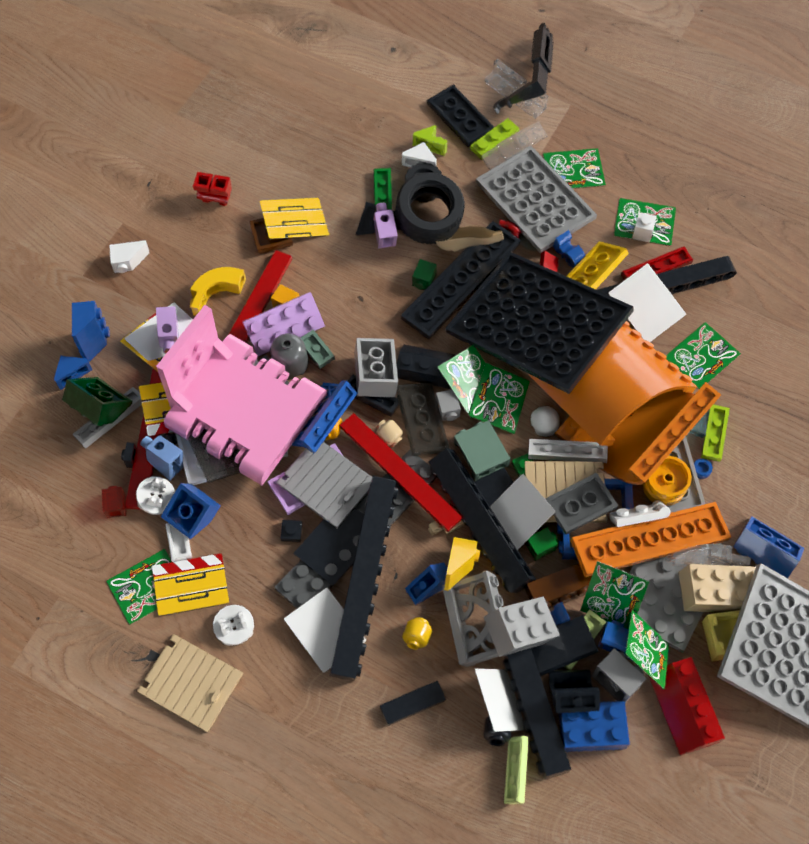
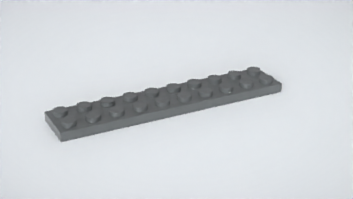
(304, 583)

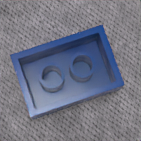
(595, 729)

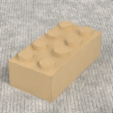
(714, 587)

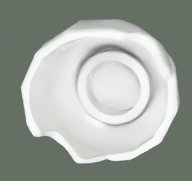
(545, 421)

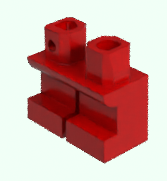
(212, 188)

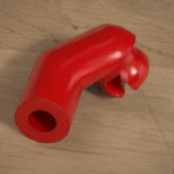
(508, 225)

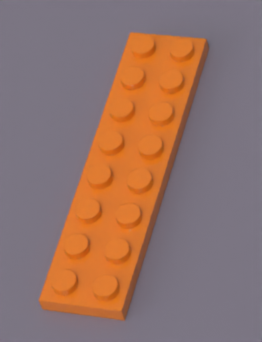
(650, 539)

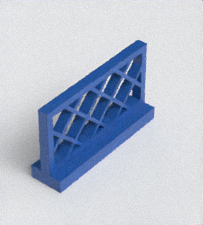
(328, 415)

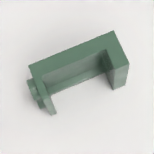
(482, 449)

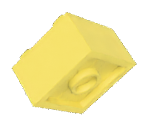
(718, 632)

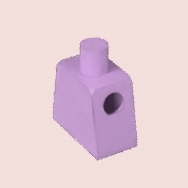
(385, 226)
(167, 326)

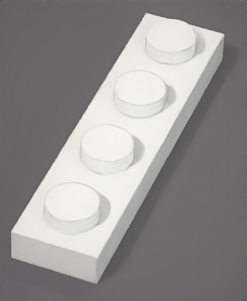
(567, 451)

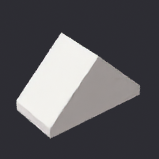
(418, 154)

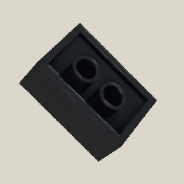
(422, 365)

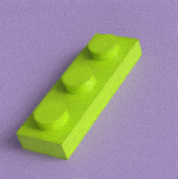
(494, 137)
(715, 433)

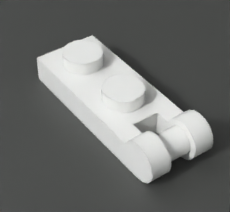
(640, 514)

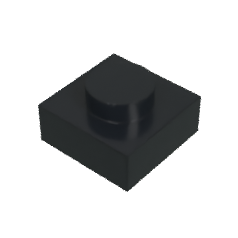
(128, 454)
(291, 530)

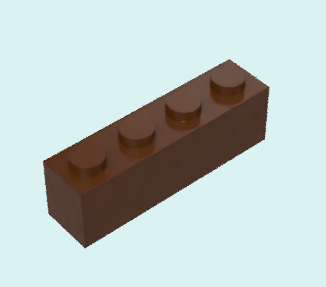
(559, 586)

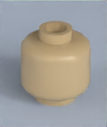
(389, 432)

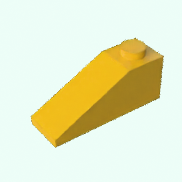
(461, 561)

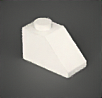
(127, 255)

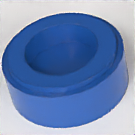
(703, 468)

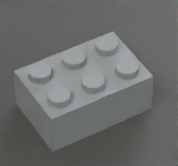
(375, 367)
(521, 626)

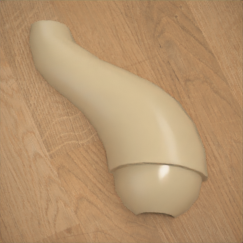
(469, 237)

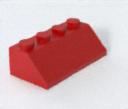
(687, 708)

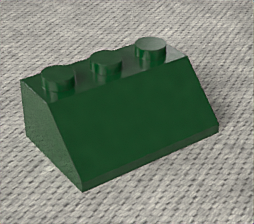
(95, 400)

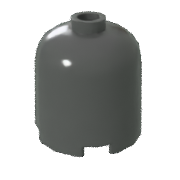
(290, 352)

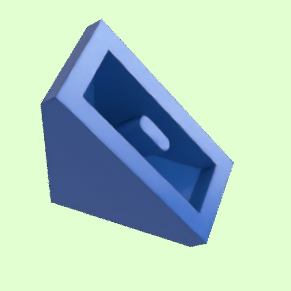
(70, 368)

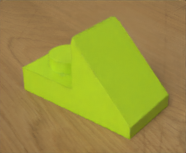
(428, 136)

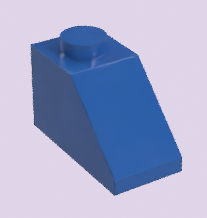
(427, 583)

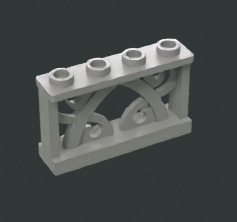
(454, 603)

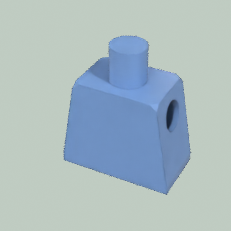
(163, 456)

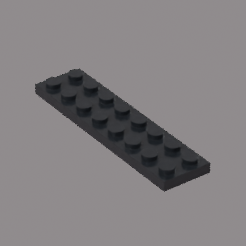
(457, 283)

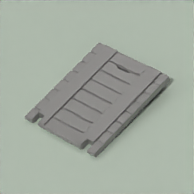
(326, 483)

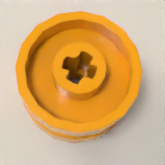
(668, 482)

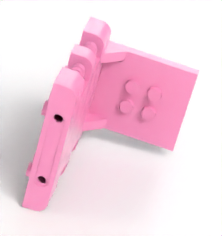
(237, 403)

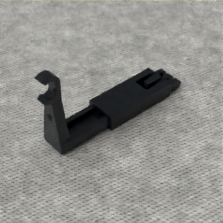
(542, 62)

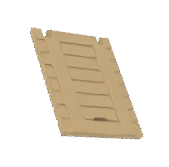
(555, 476)
(190, 683)

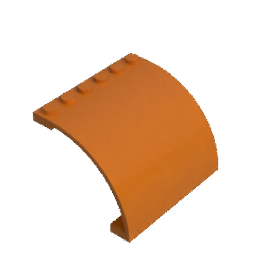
(618, 384)
(649, 433)

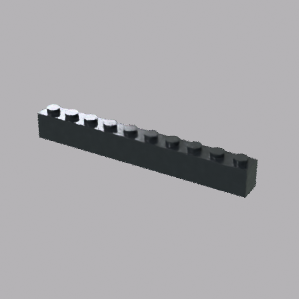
(363, 579)

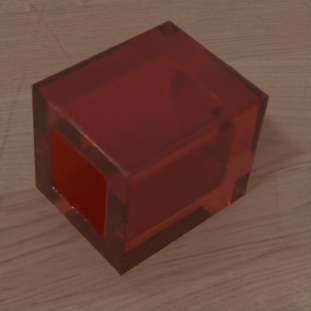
(113, 502)

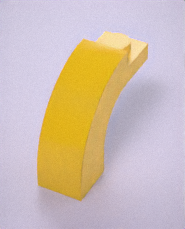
(215, 281)

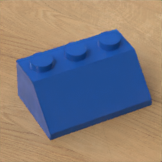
(89, 329)
(768, 547)

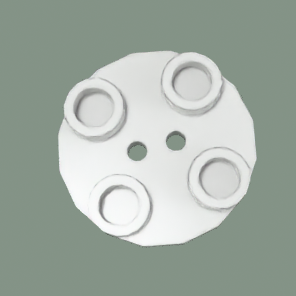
(156, 486)
(242, 621)

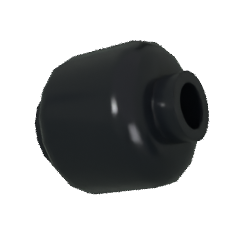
(495, 738)

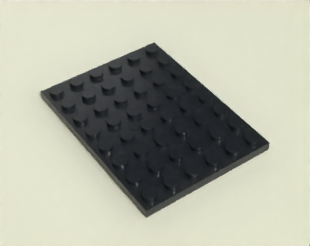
(540, 321)

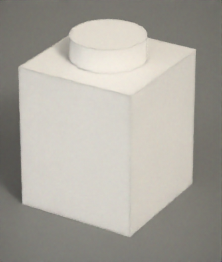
(644, 227)

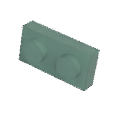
(317, 349)

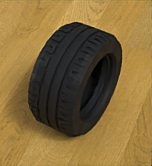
(433, 185)

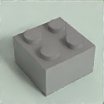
(619, 676)

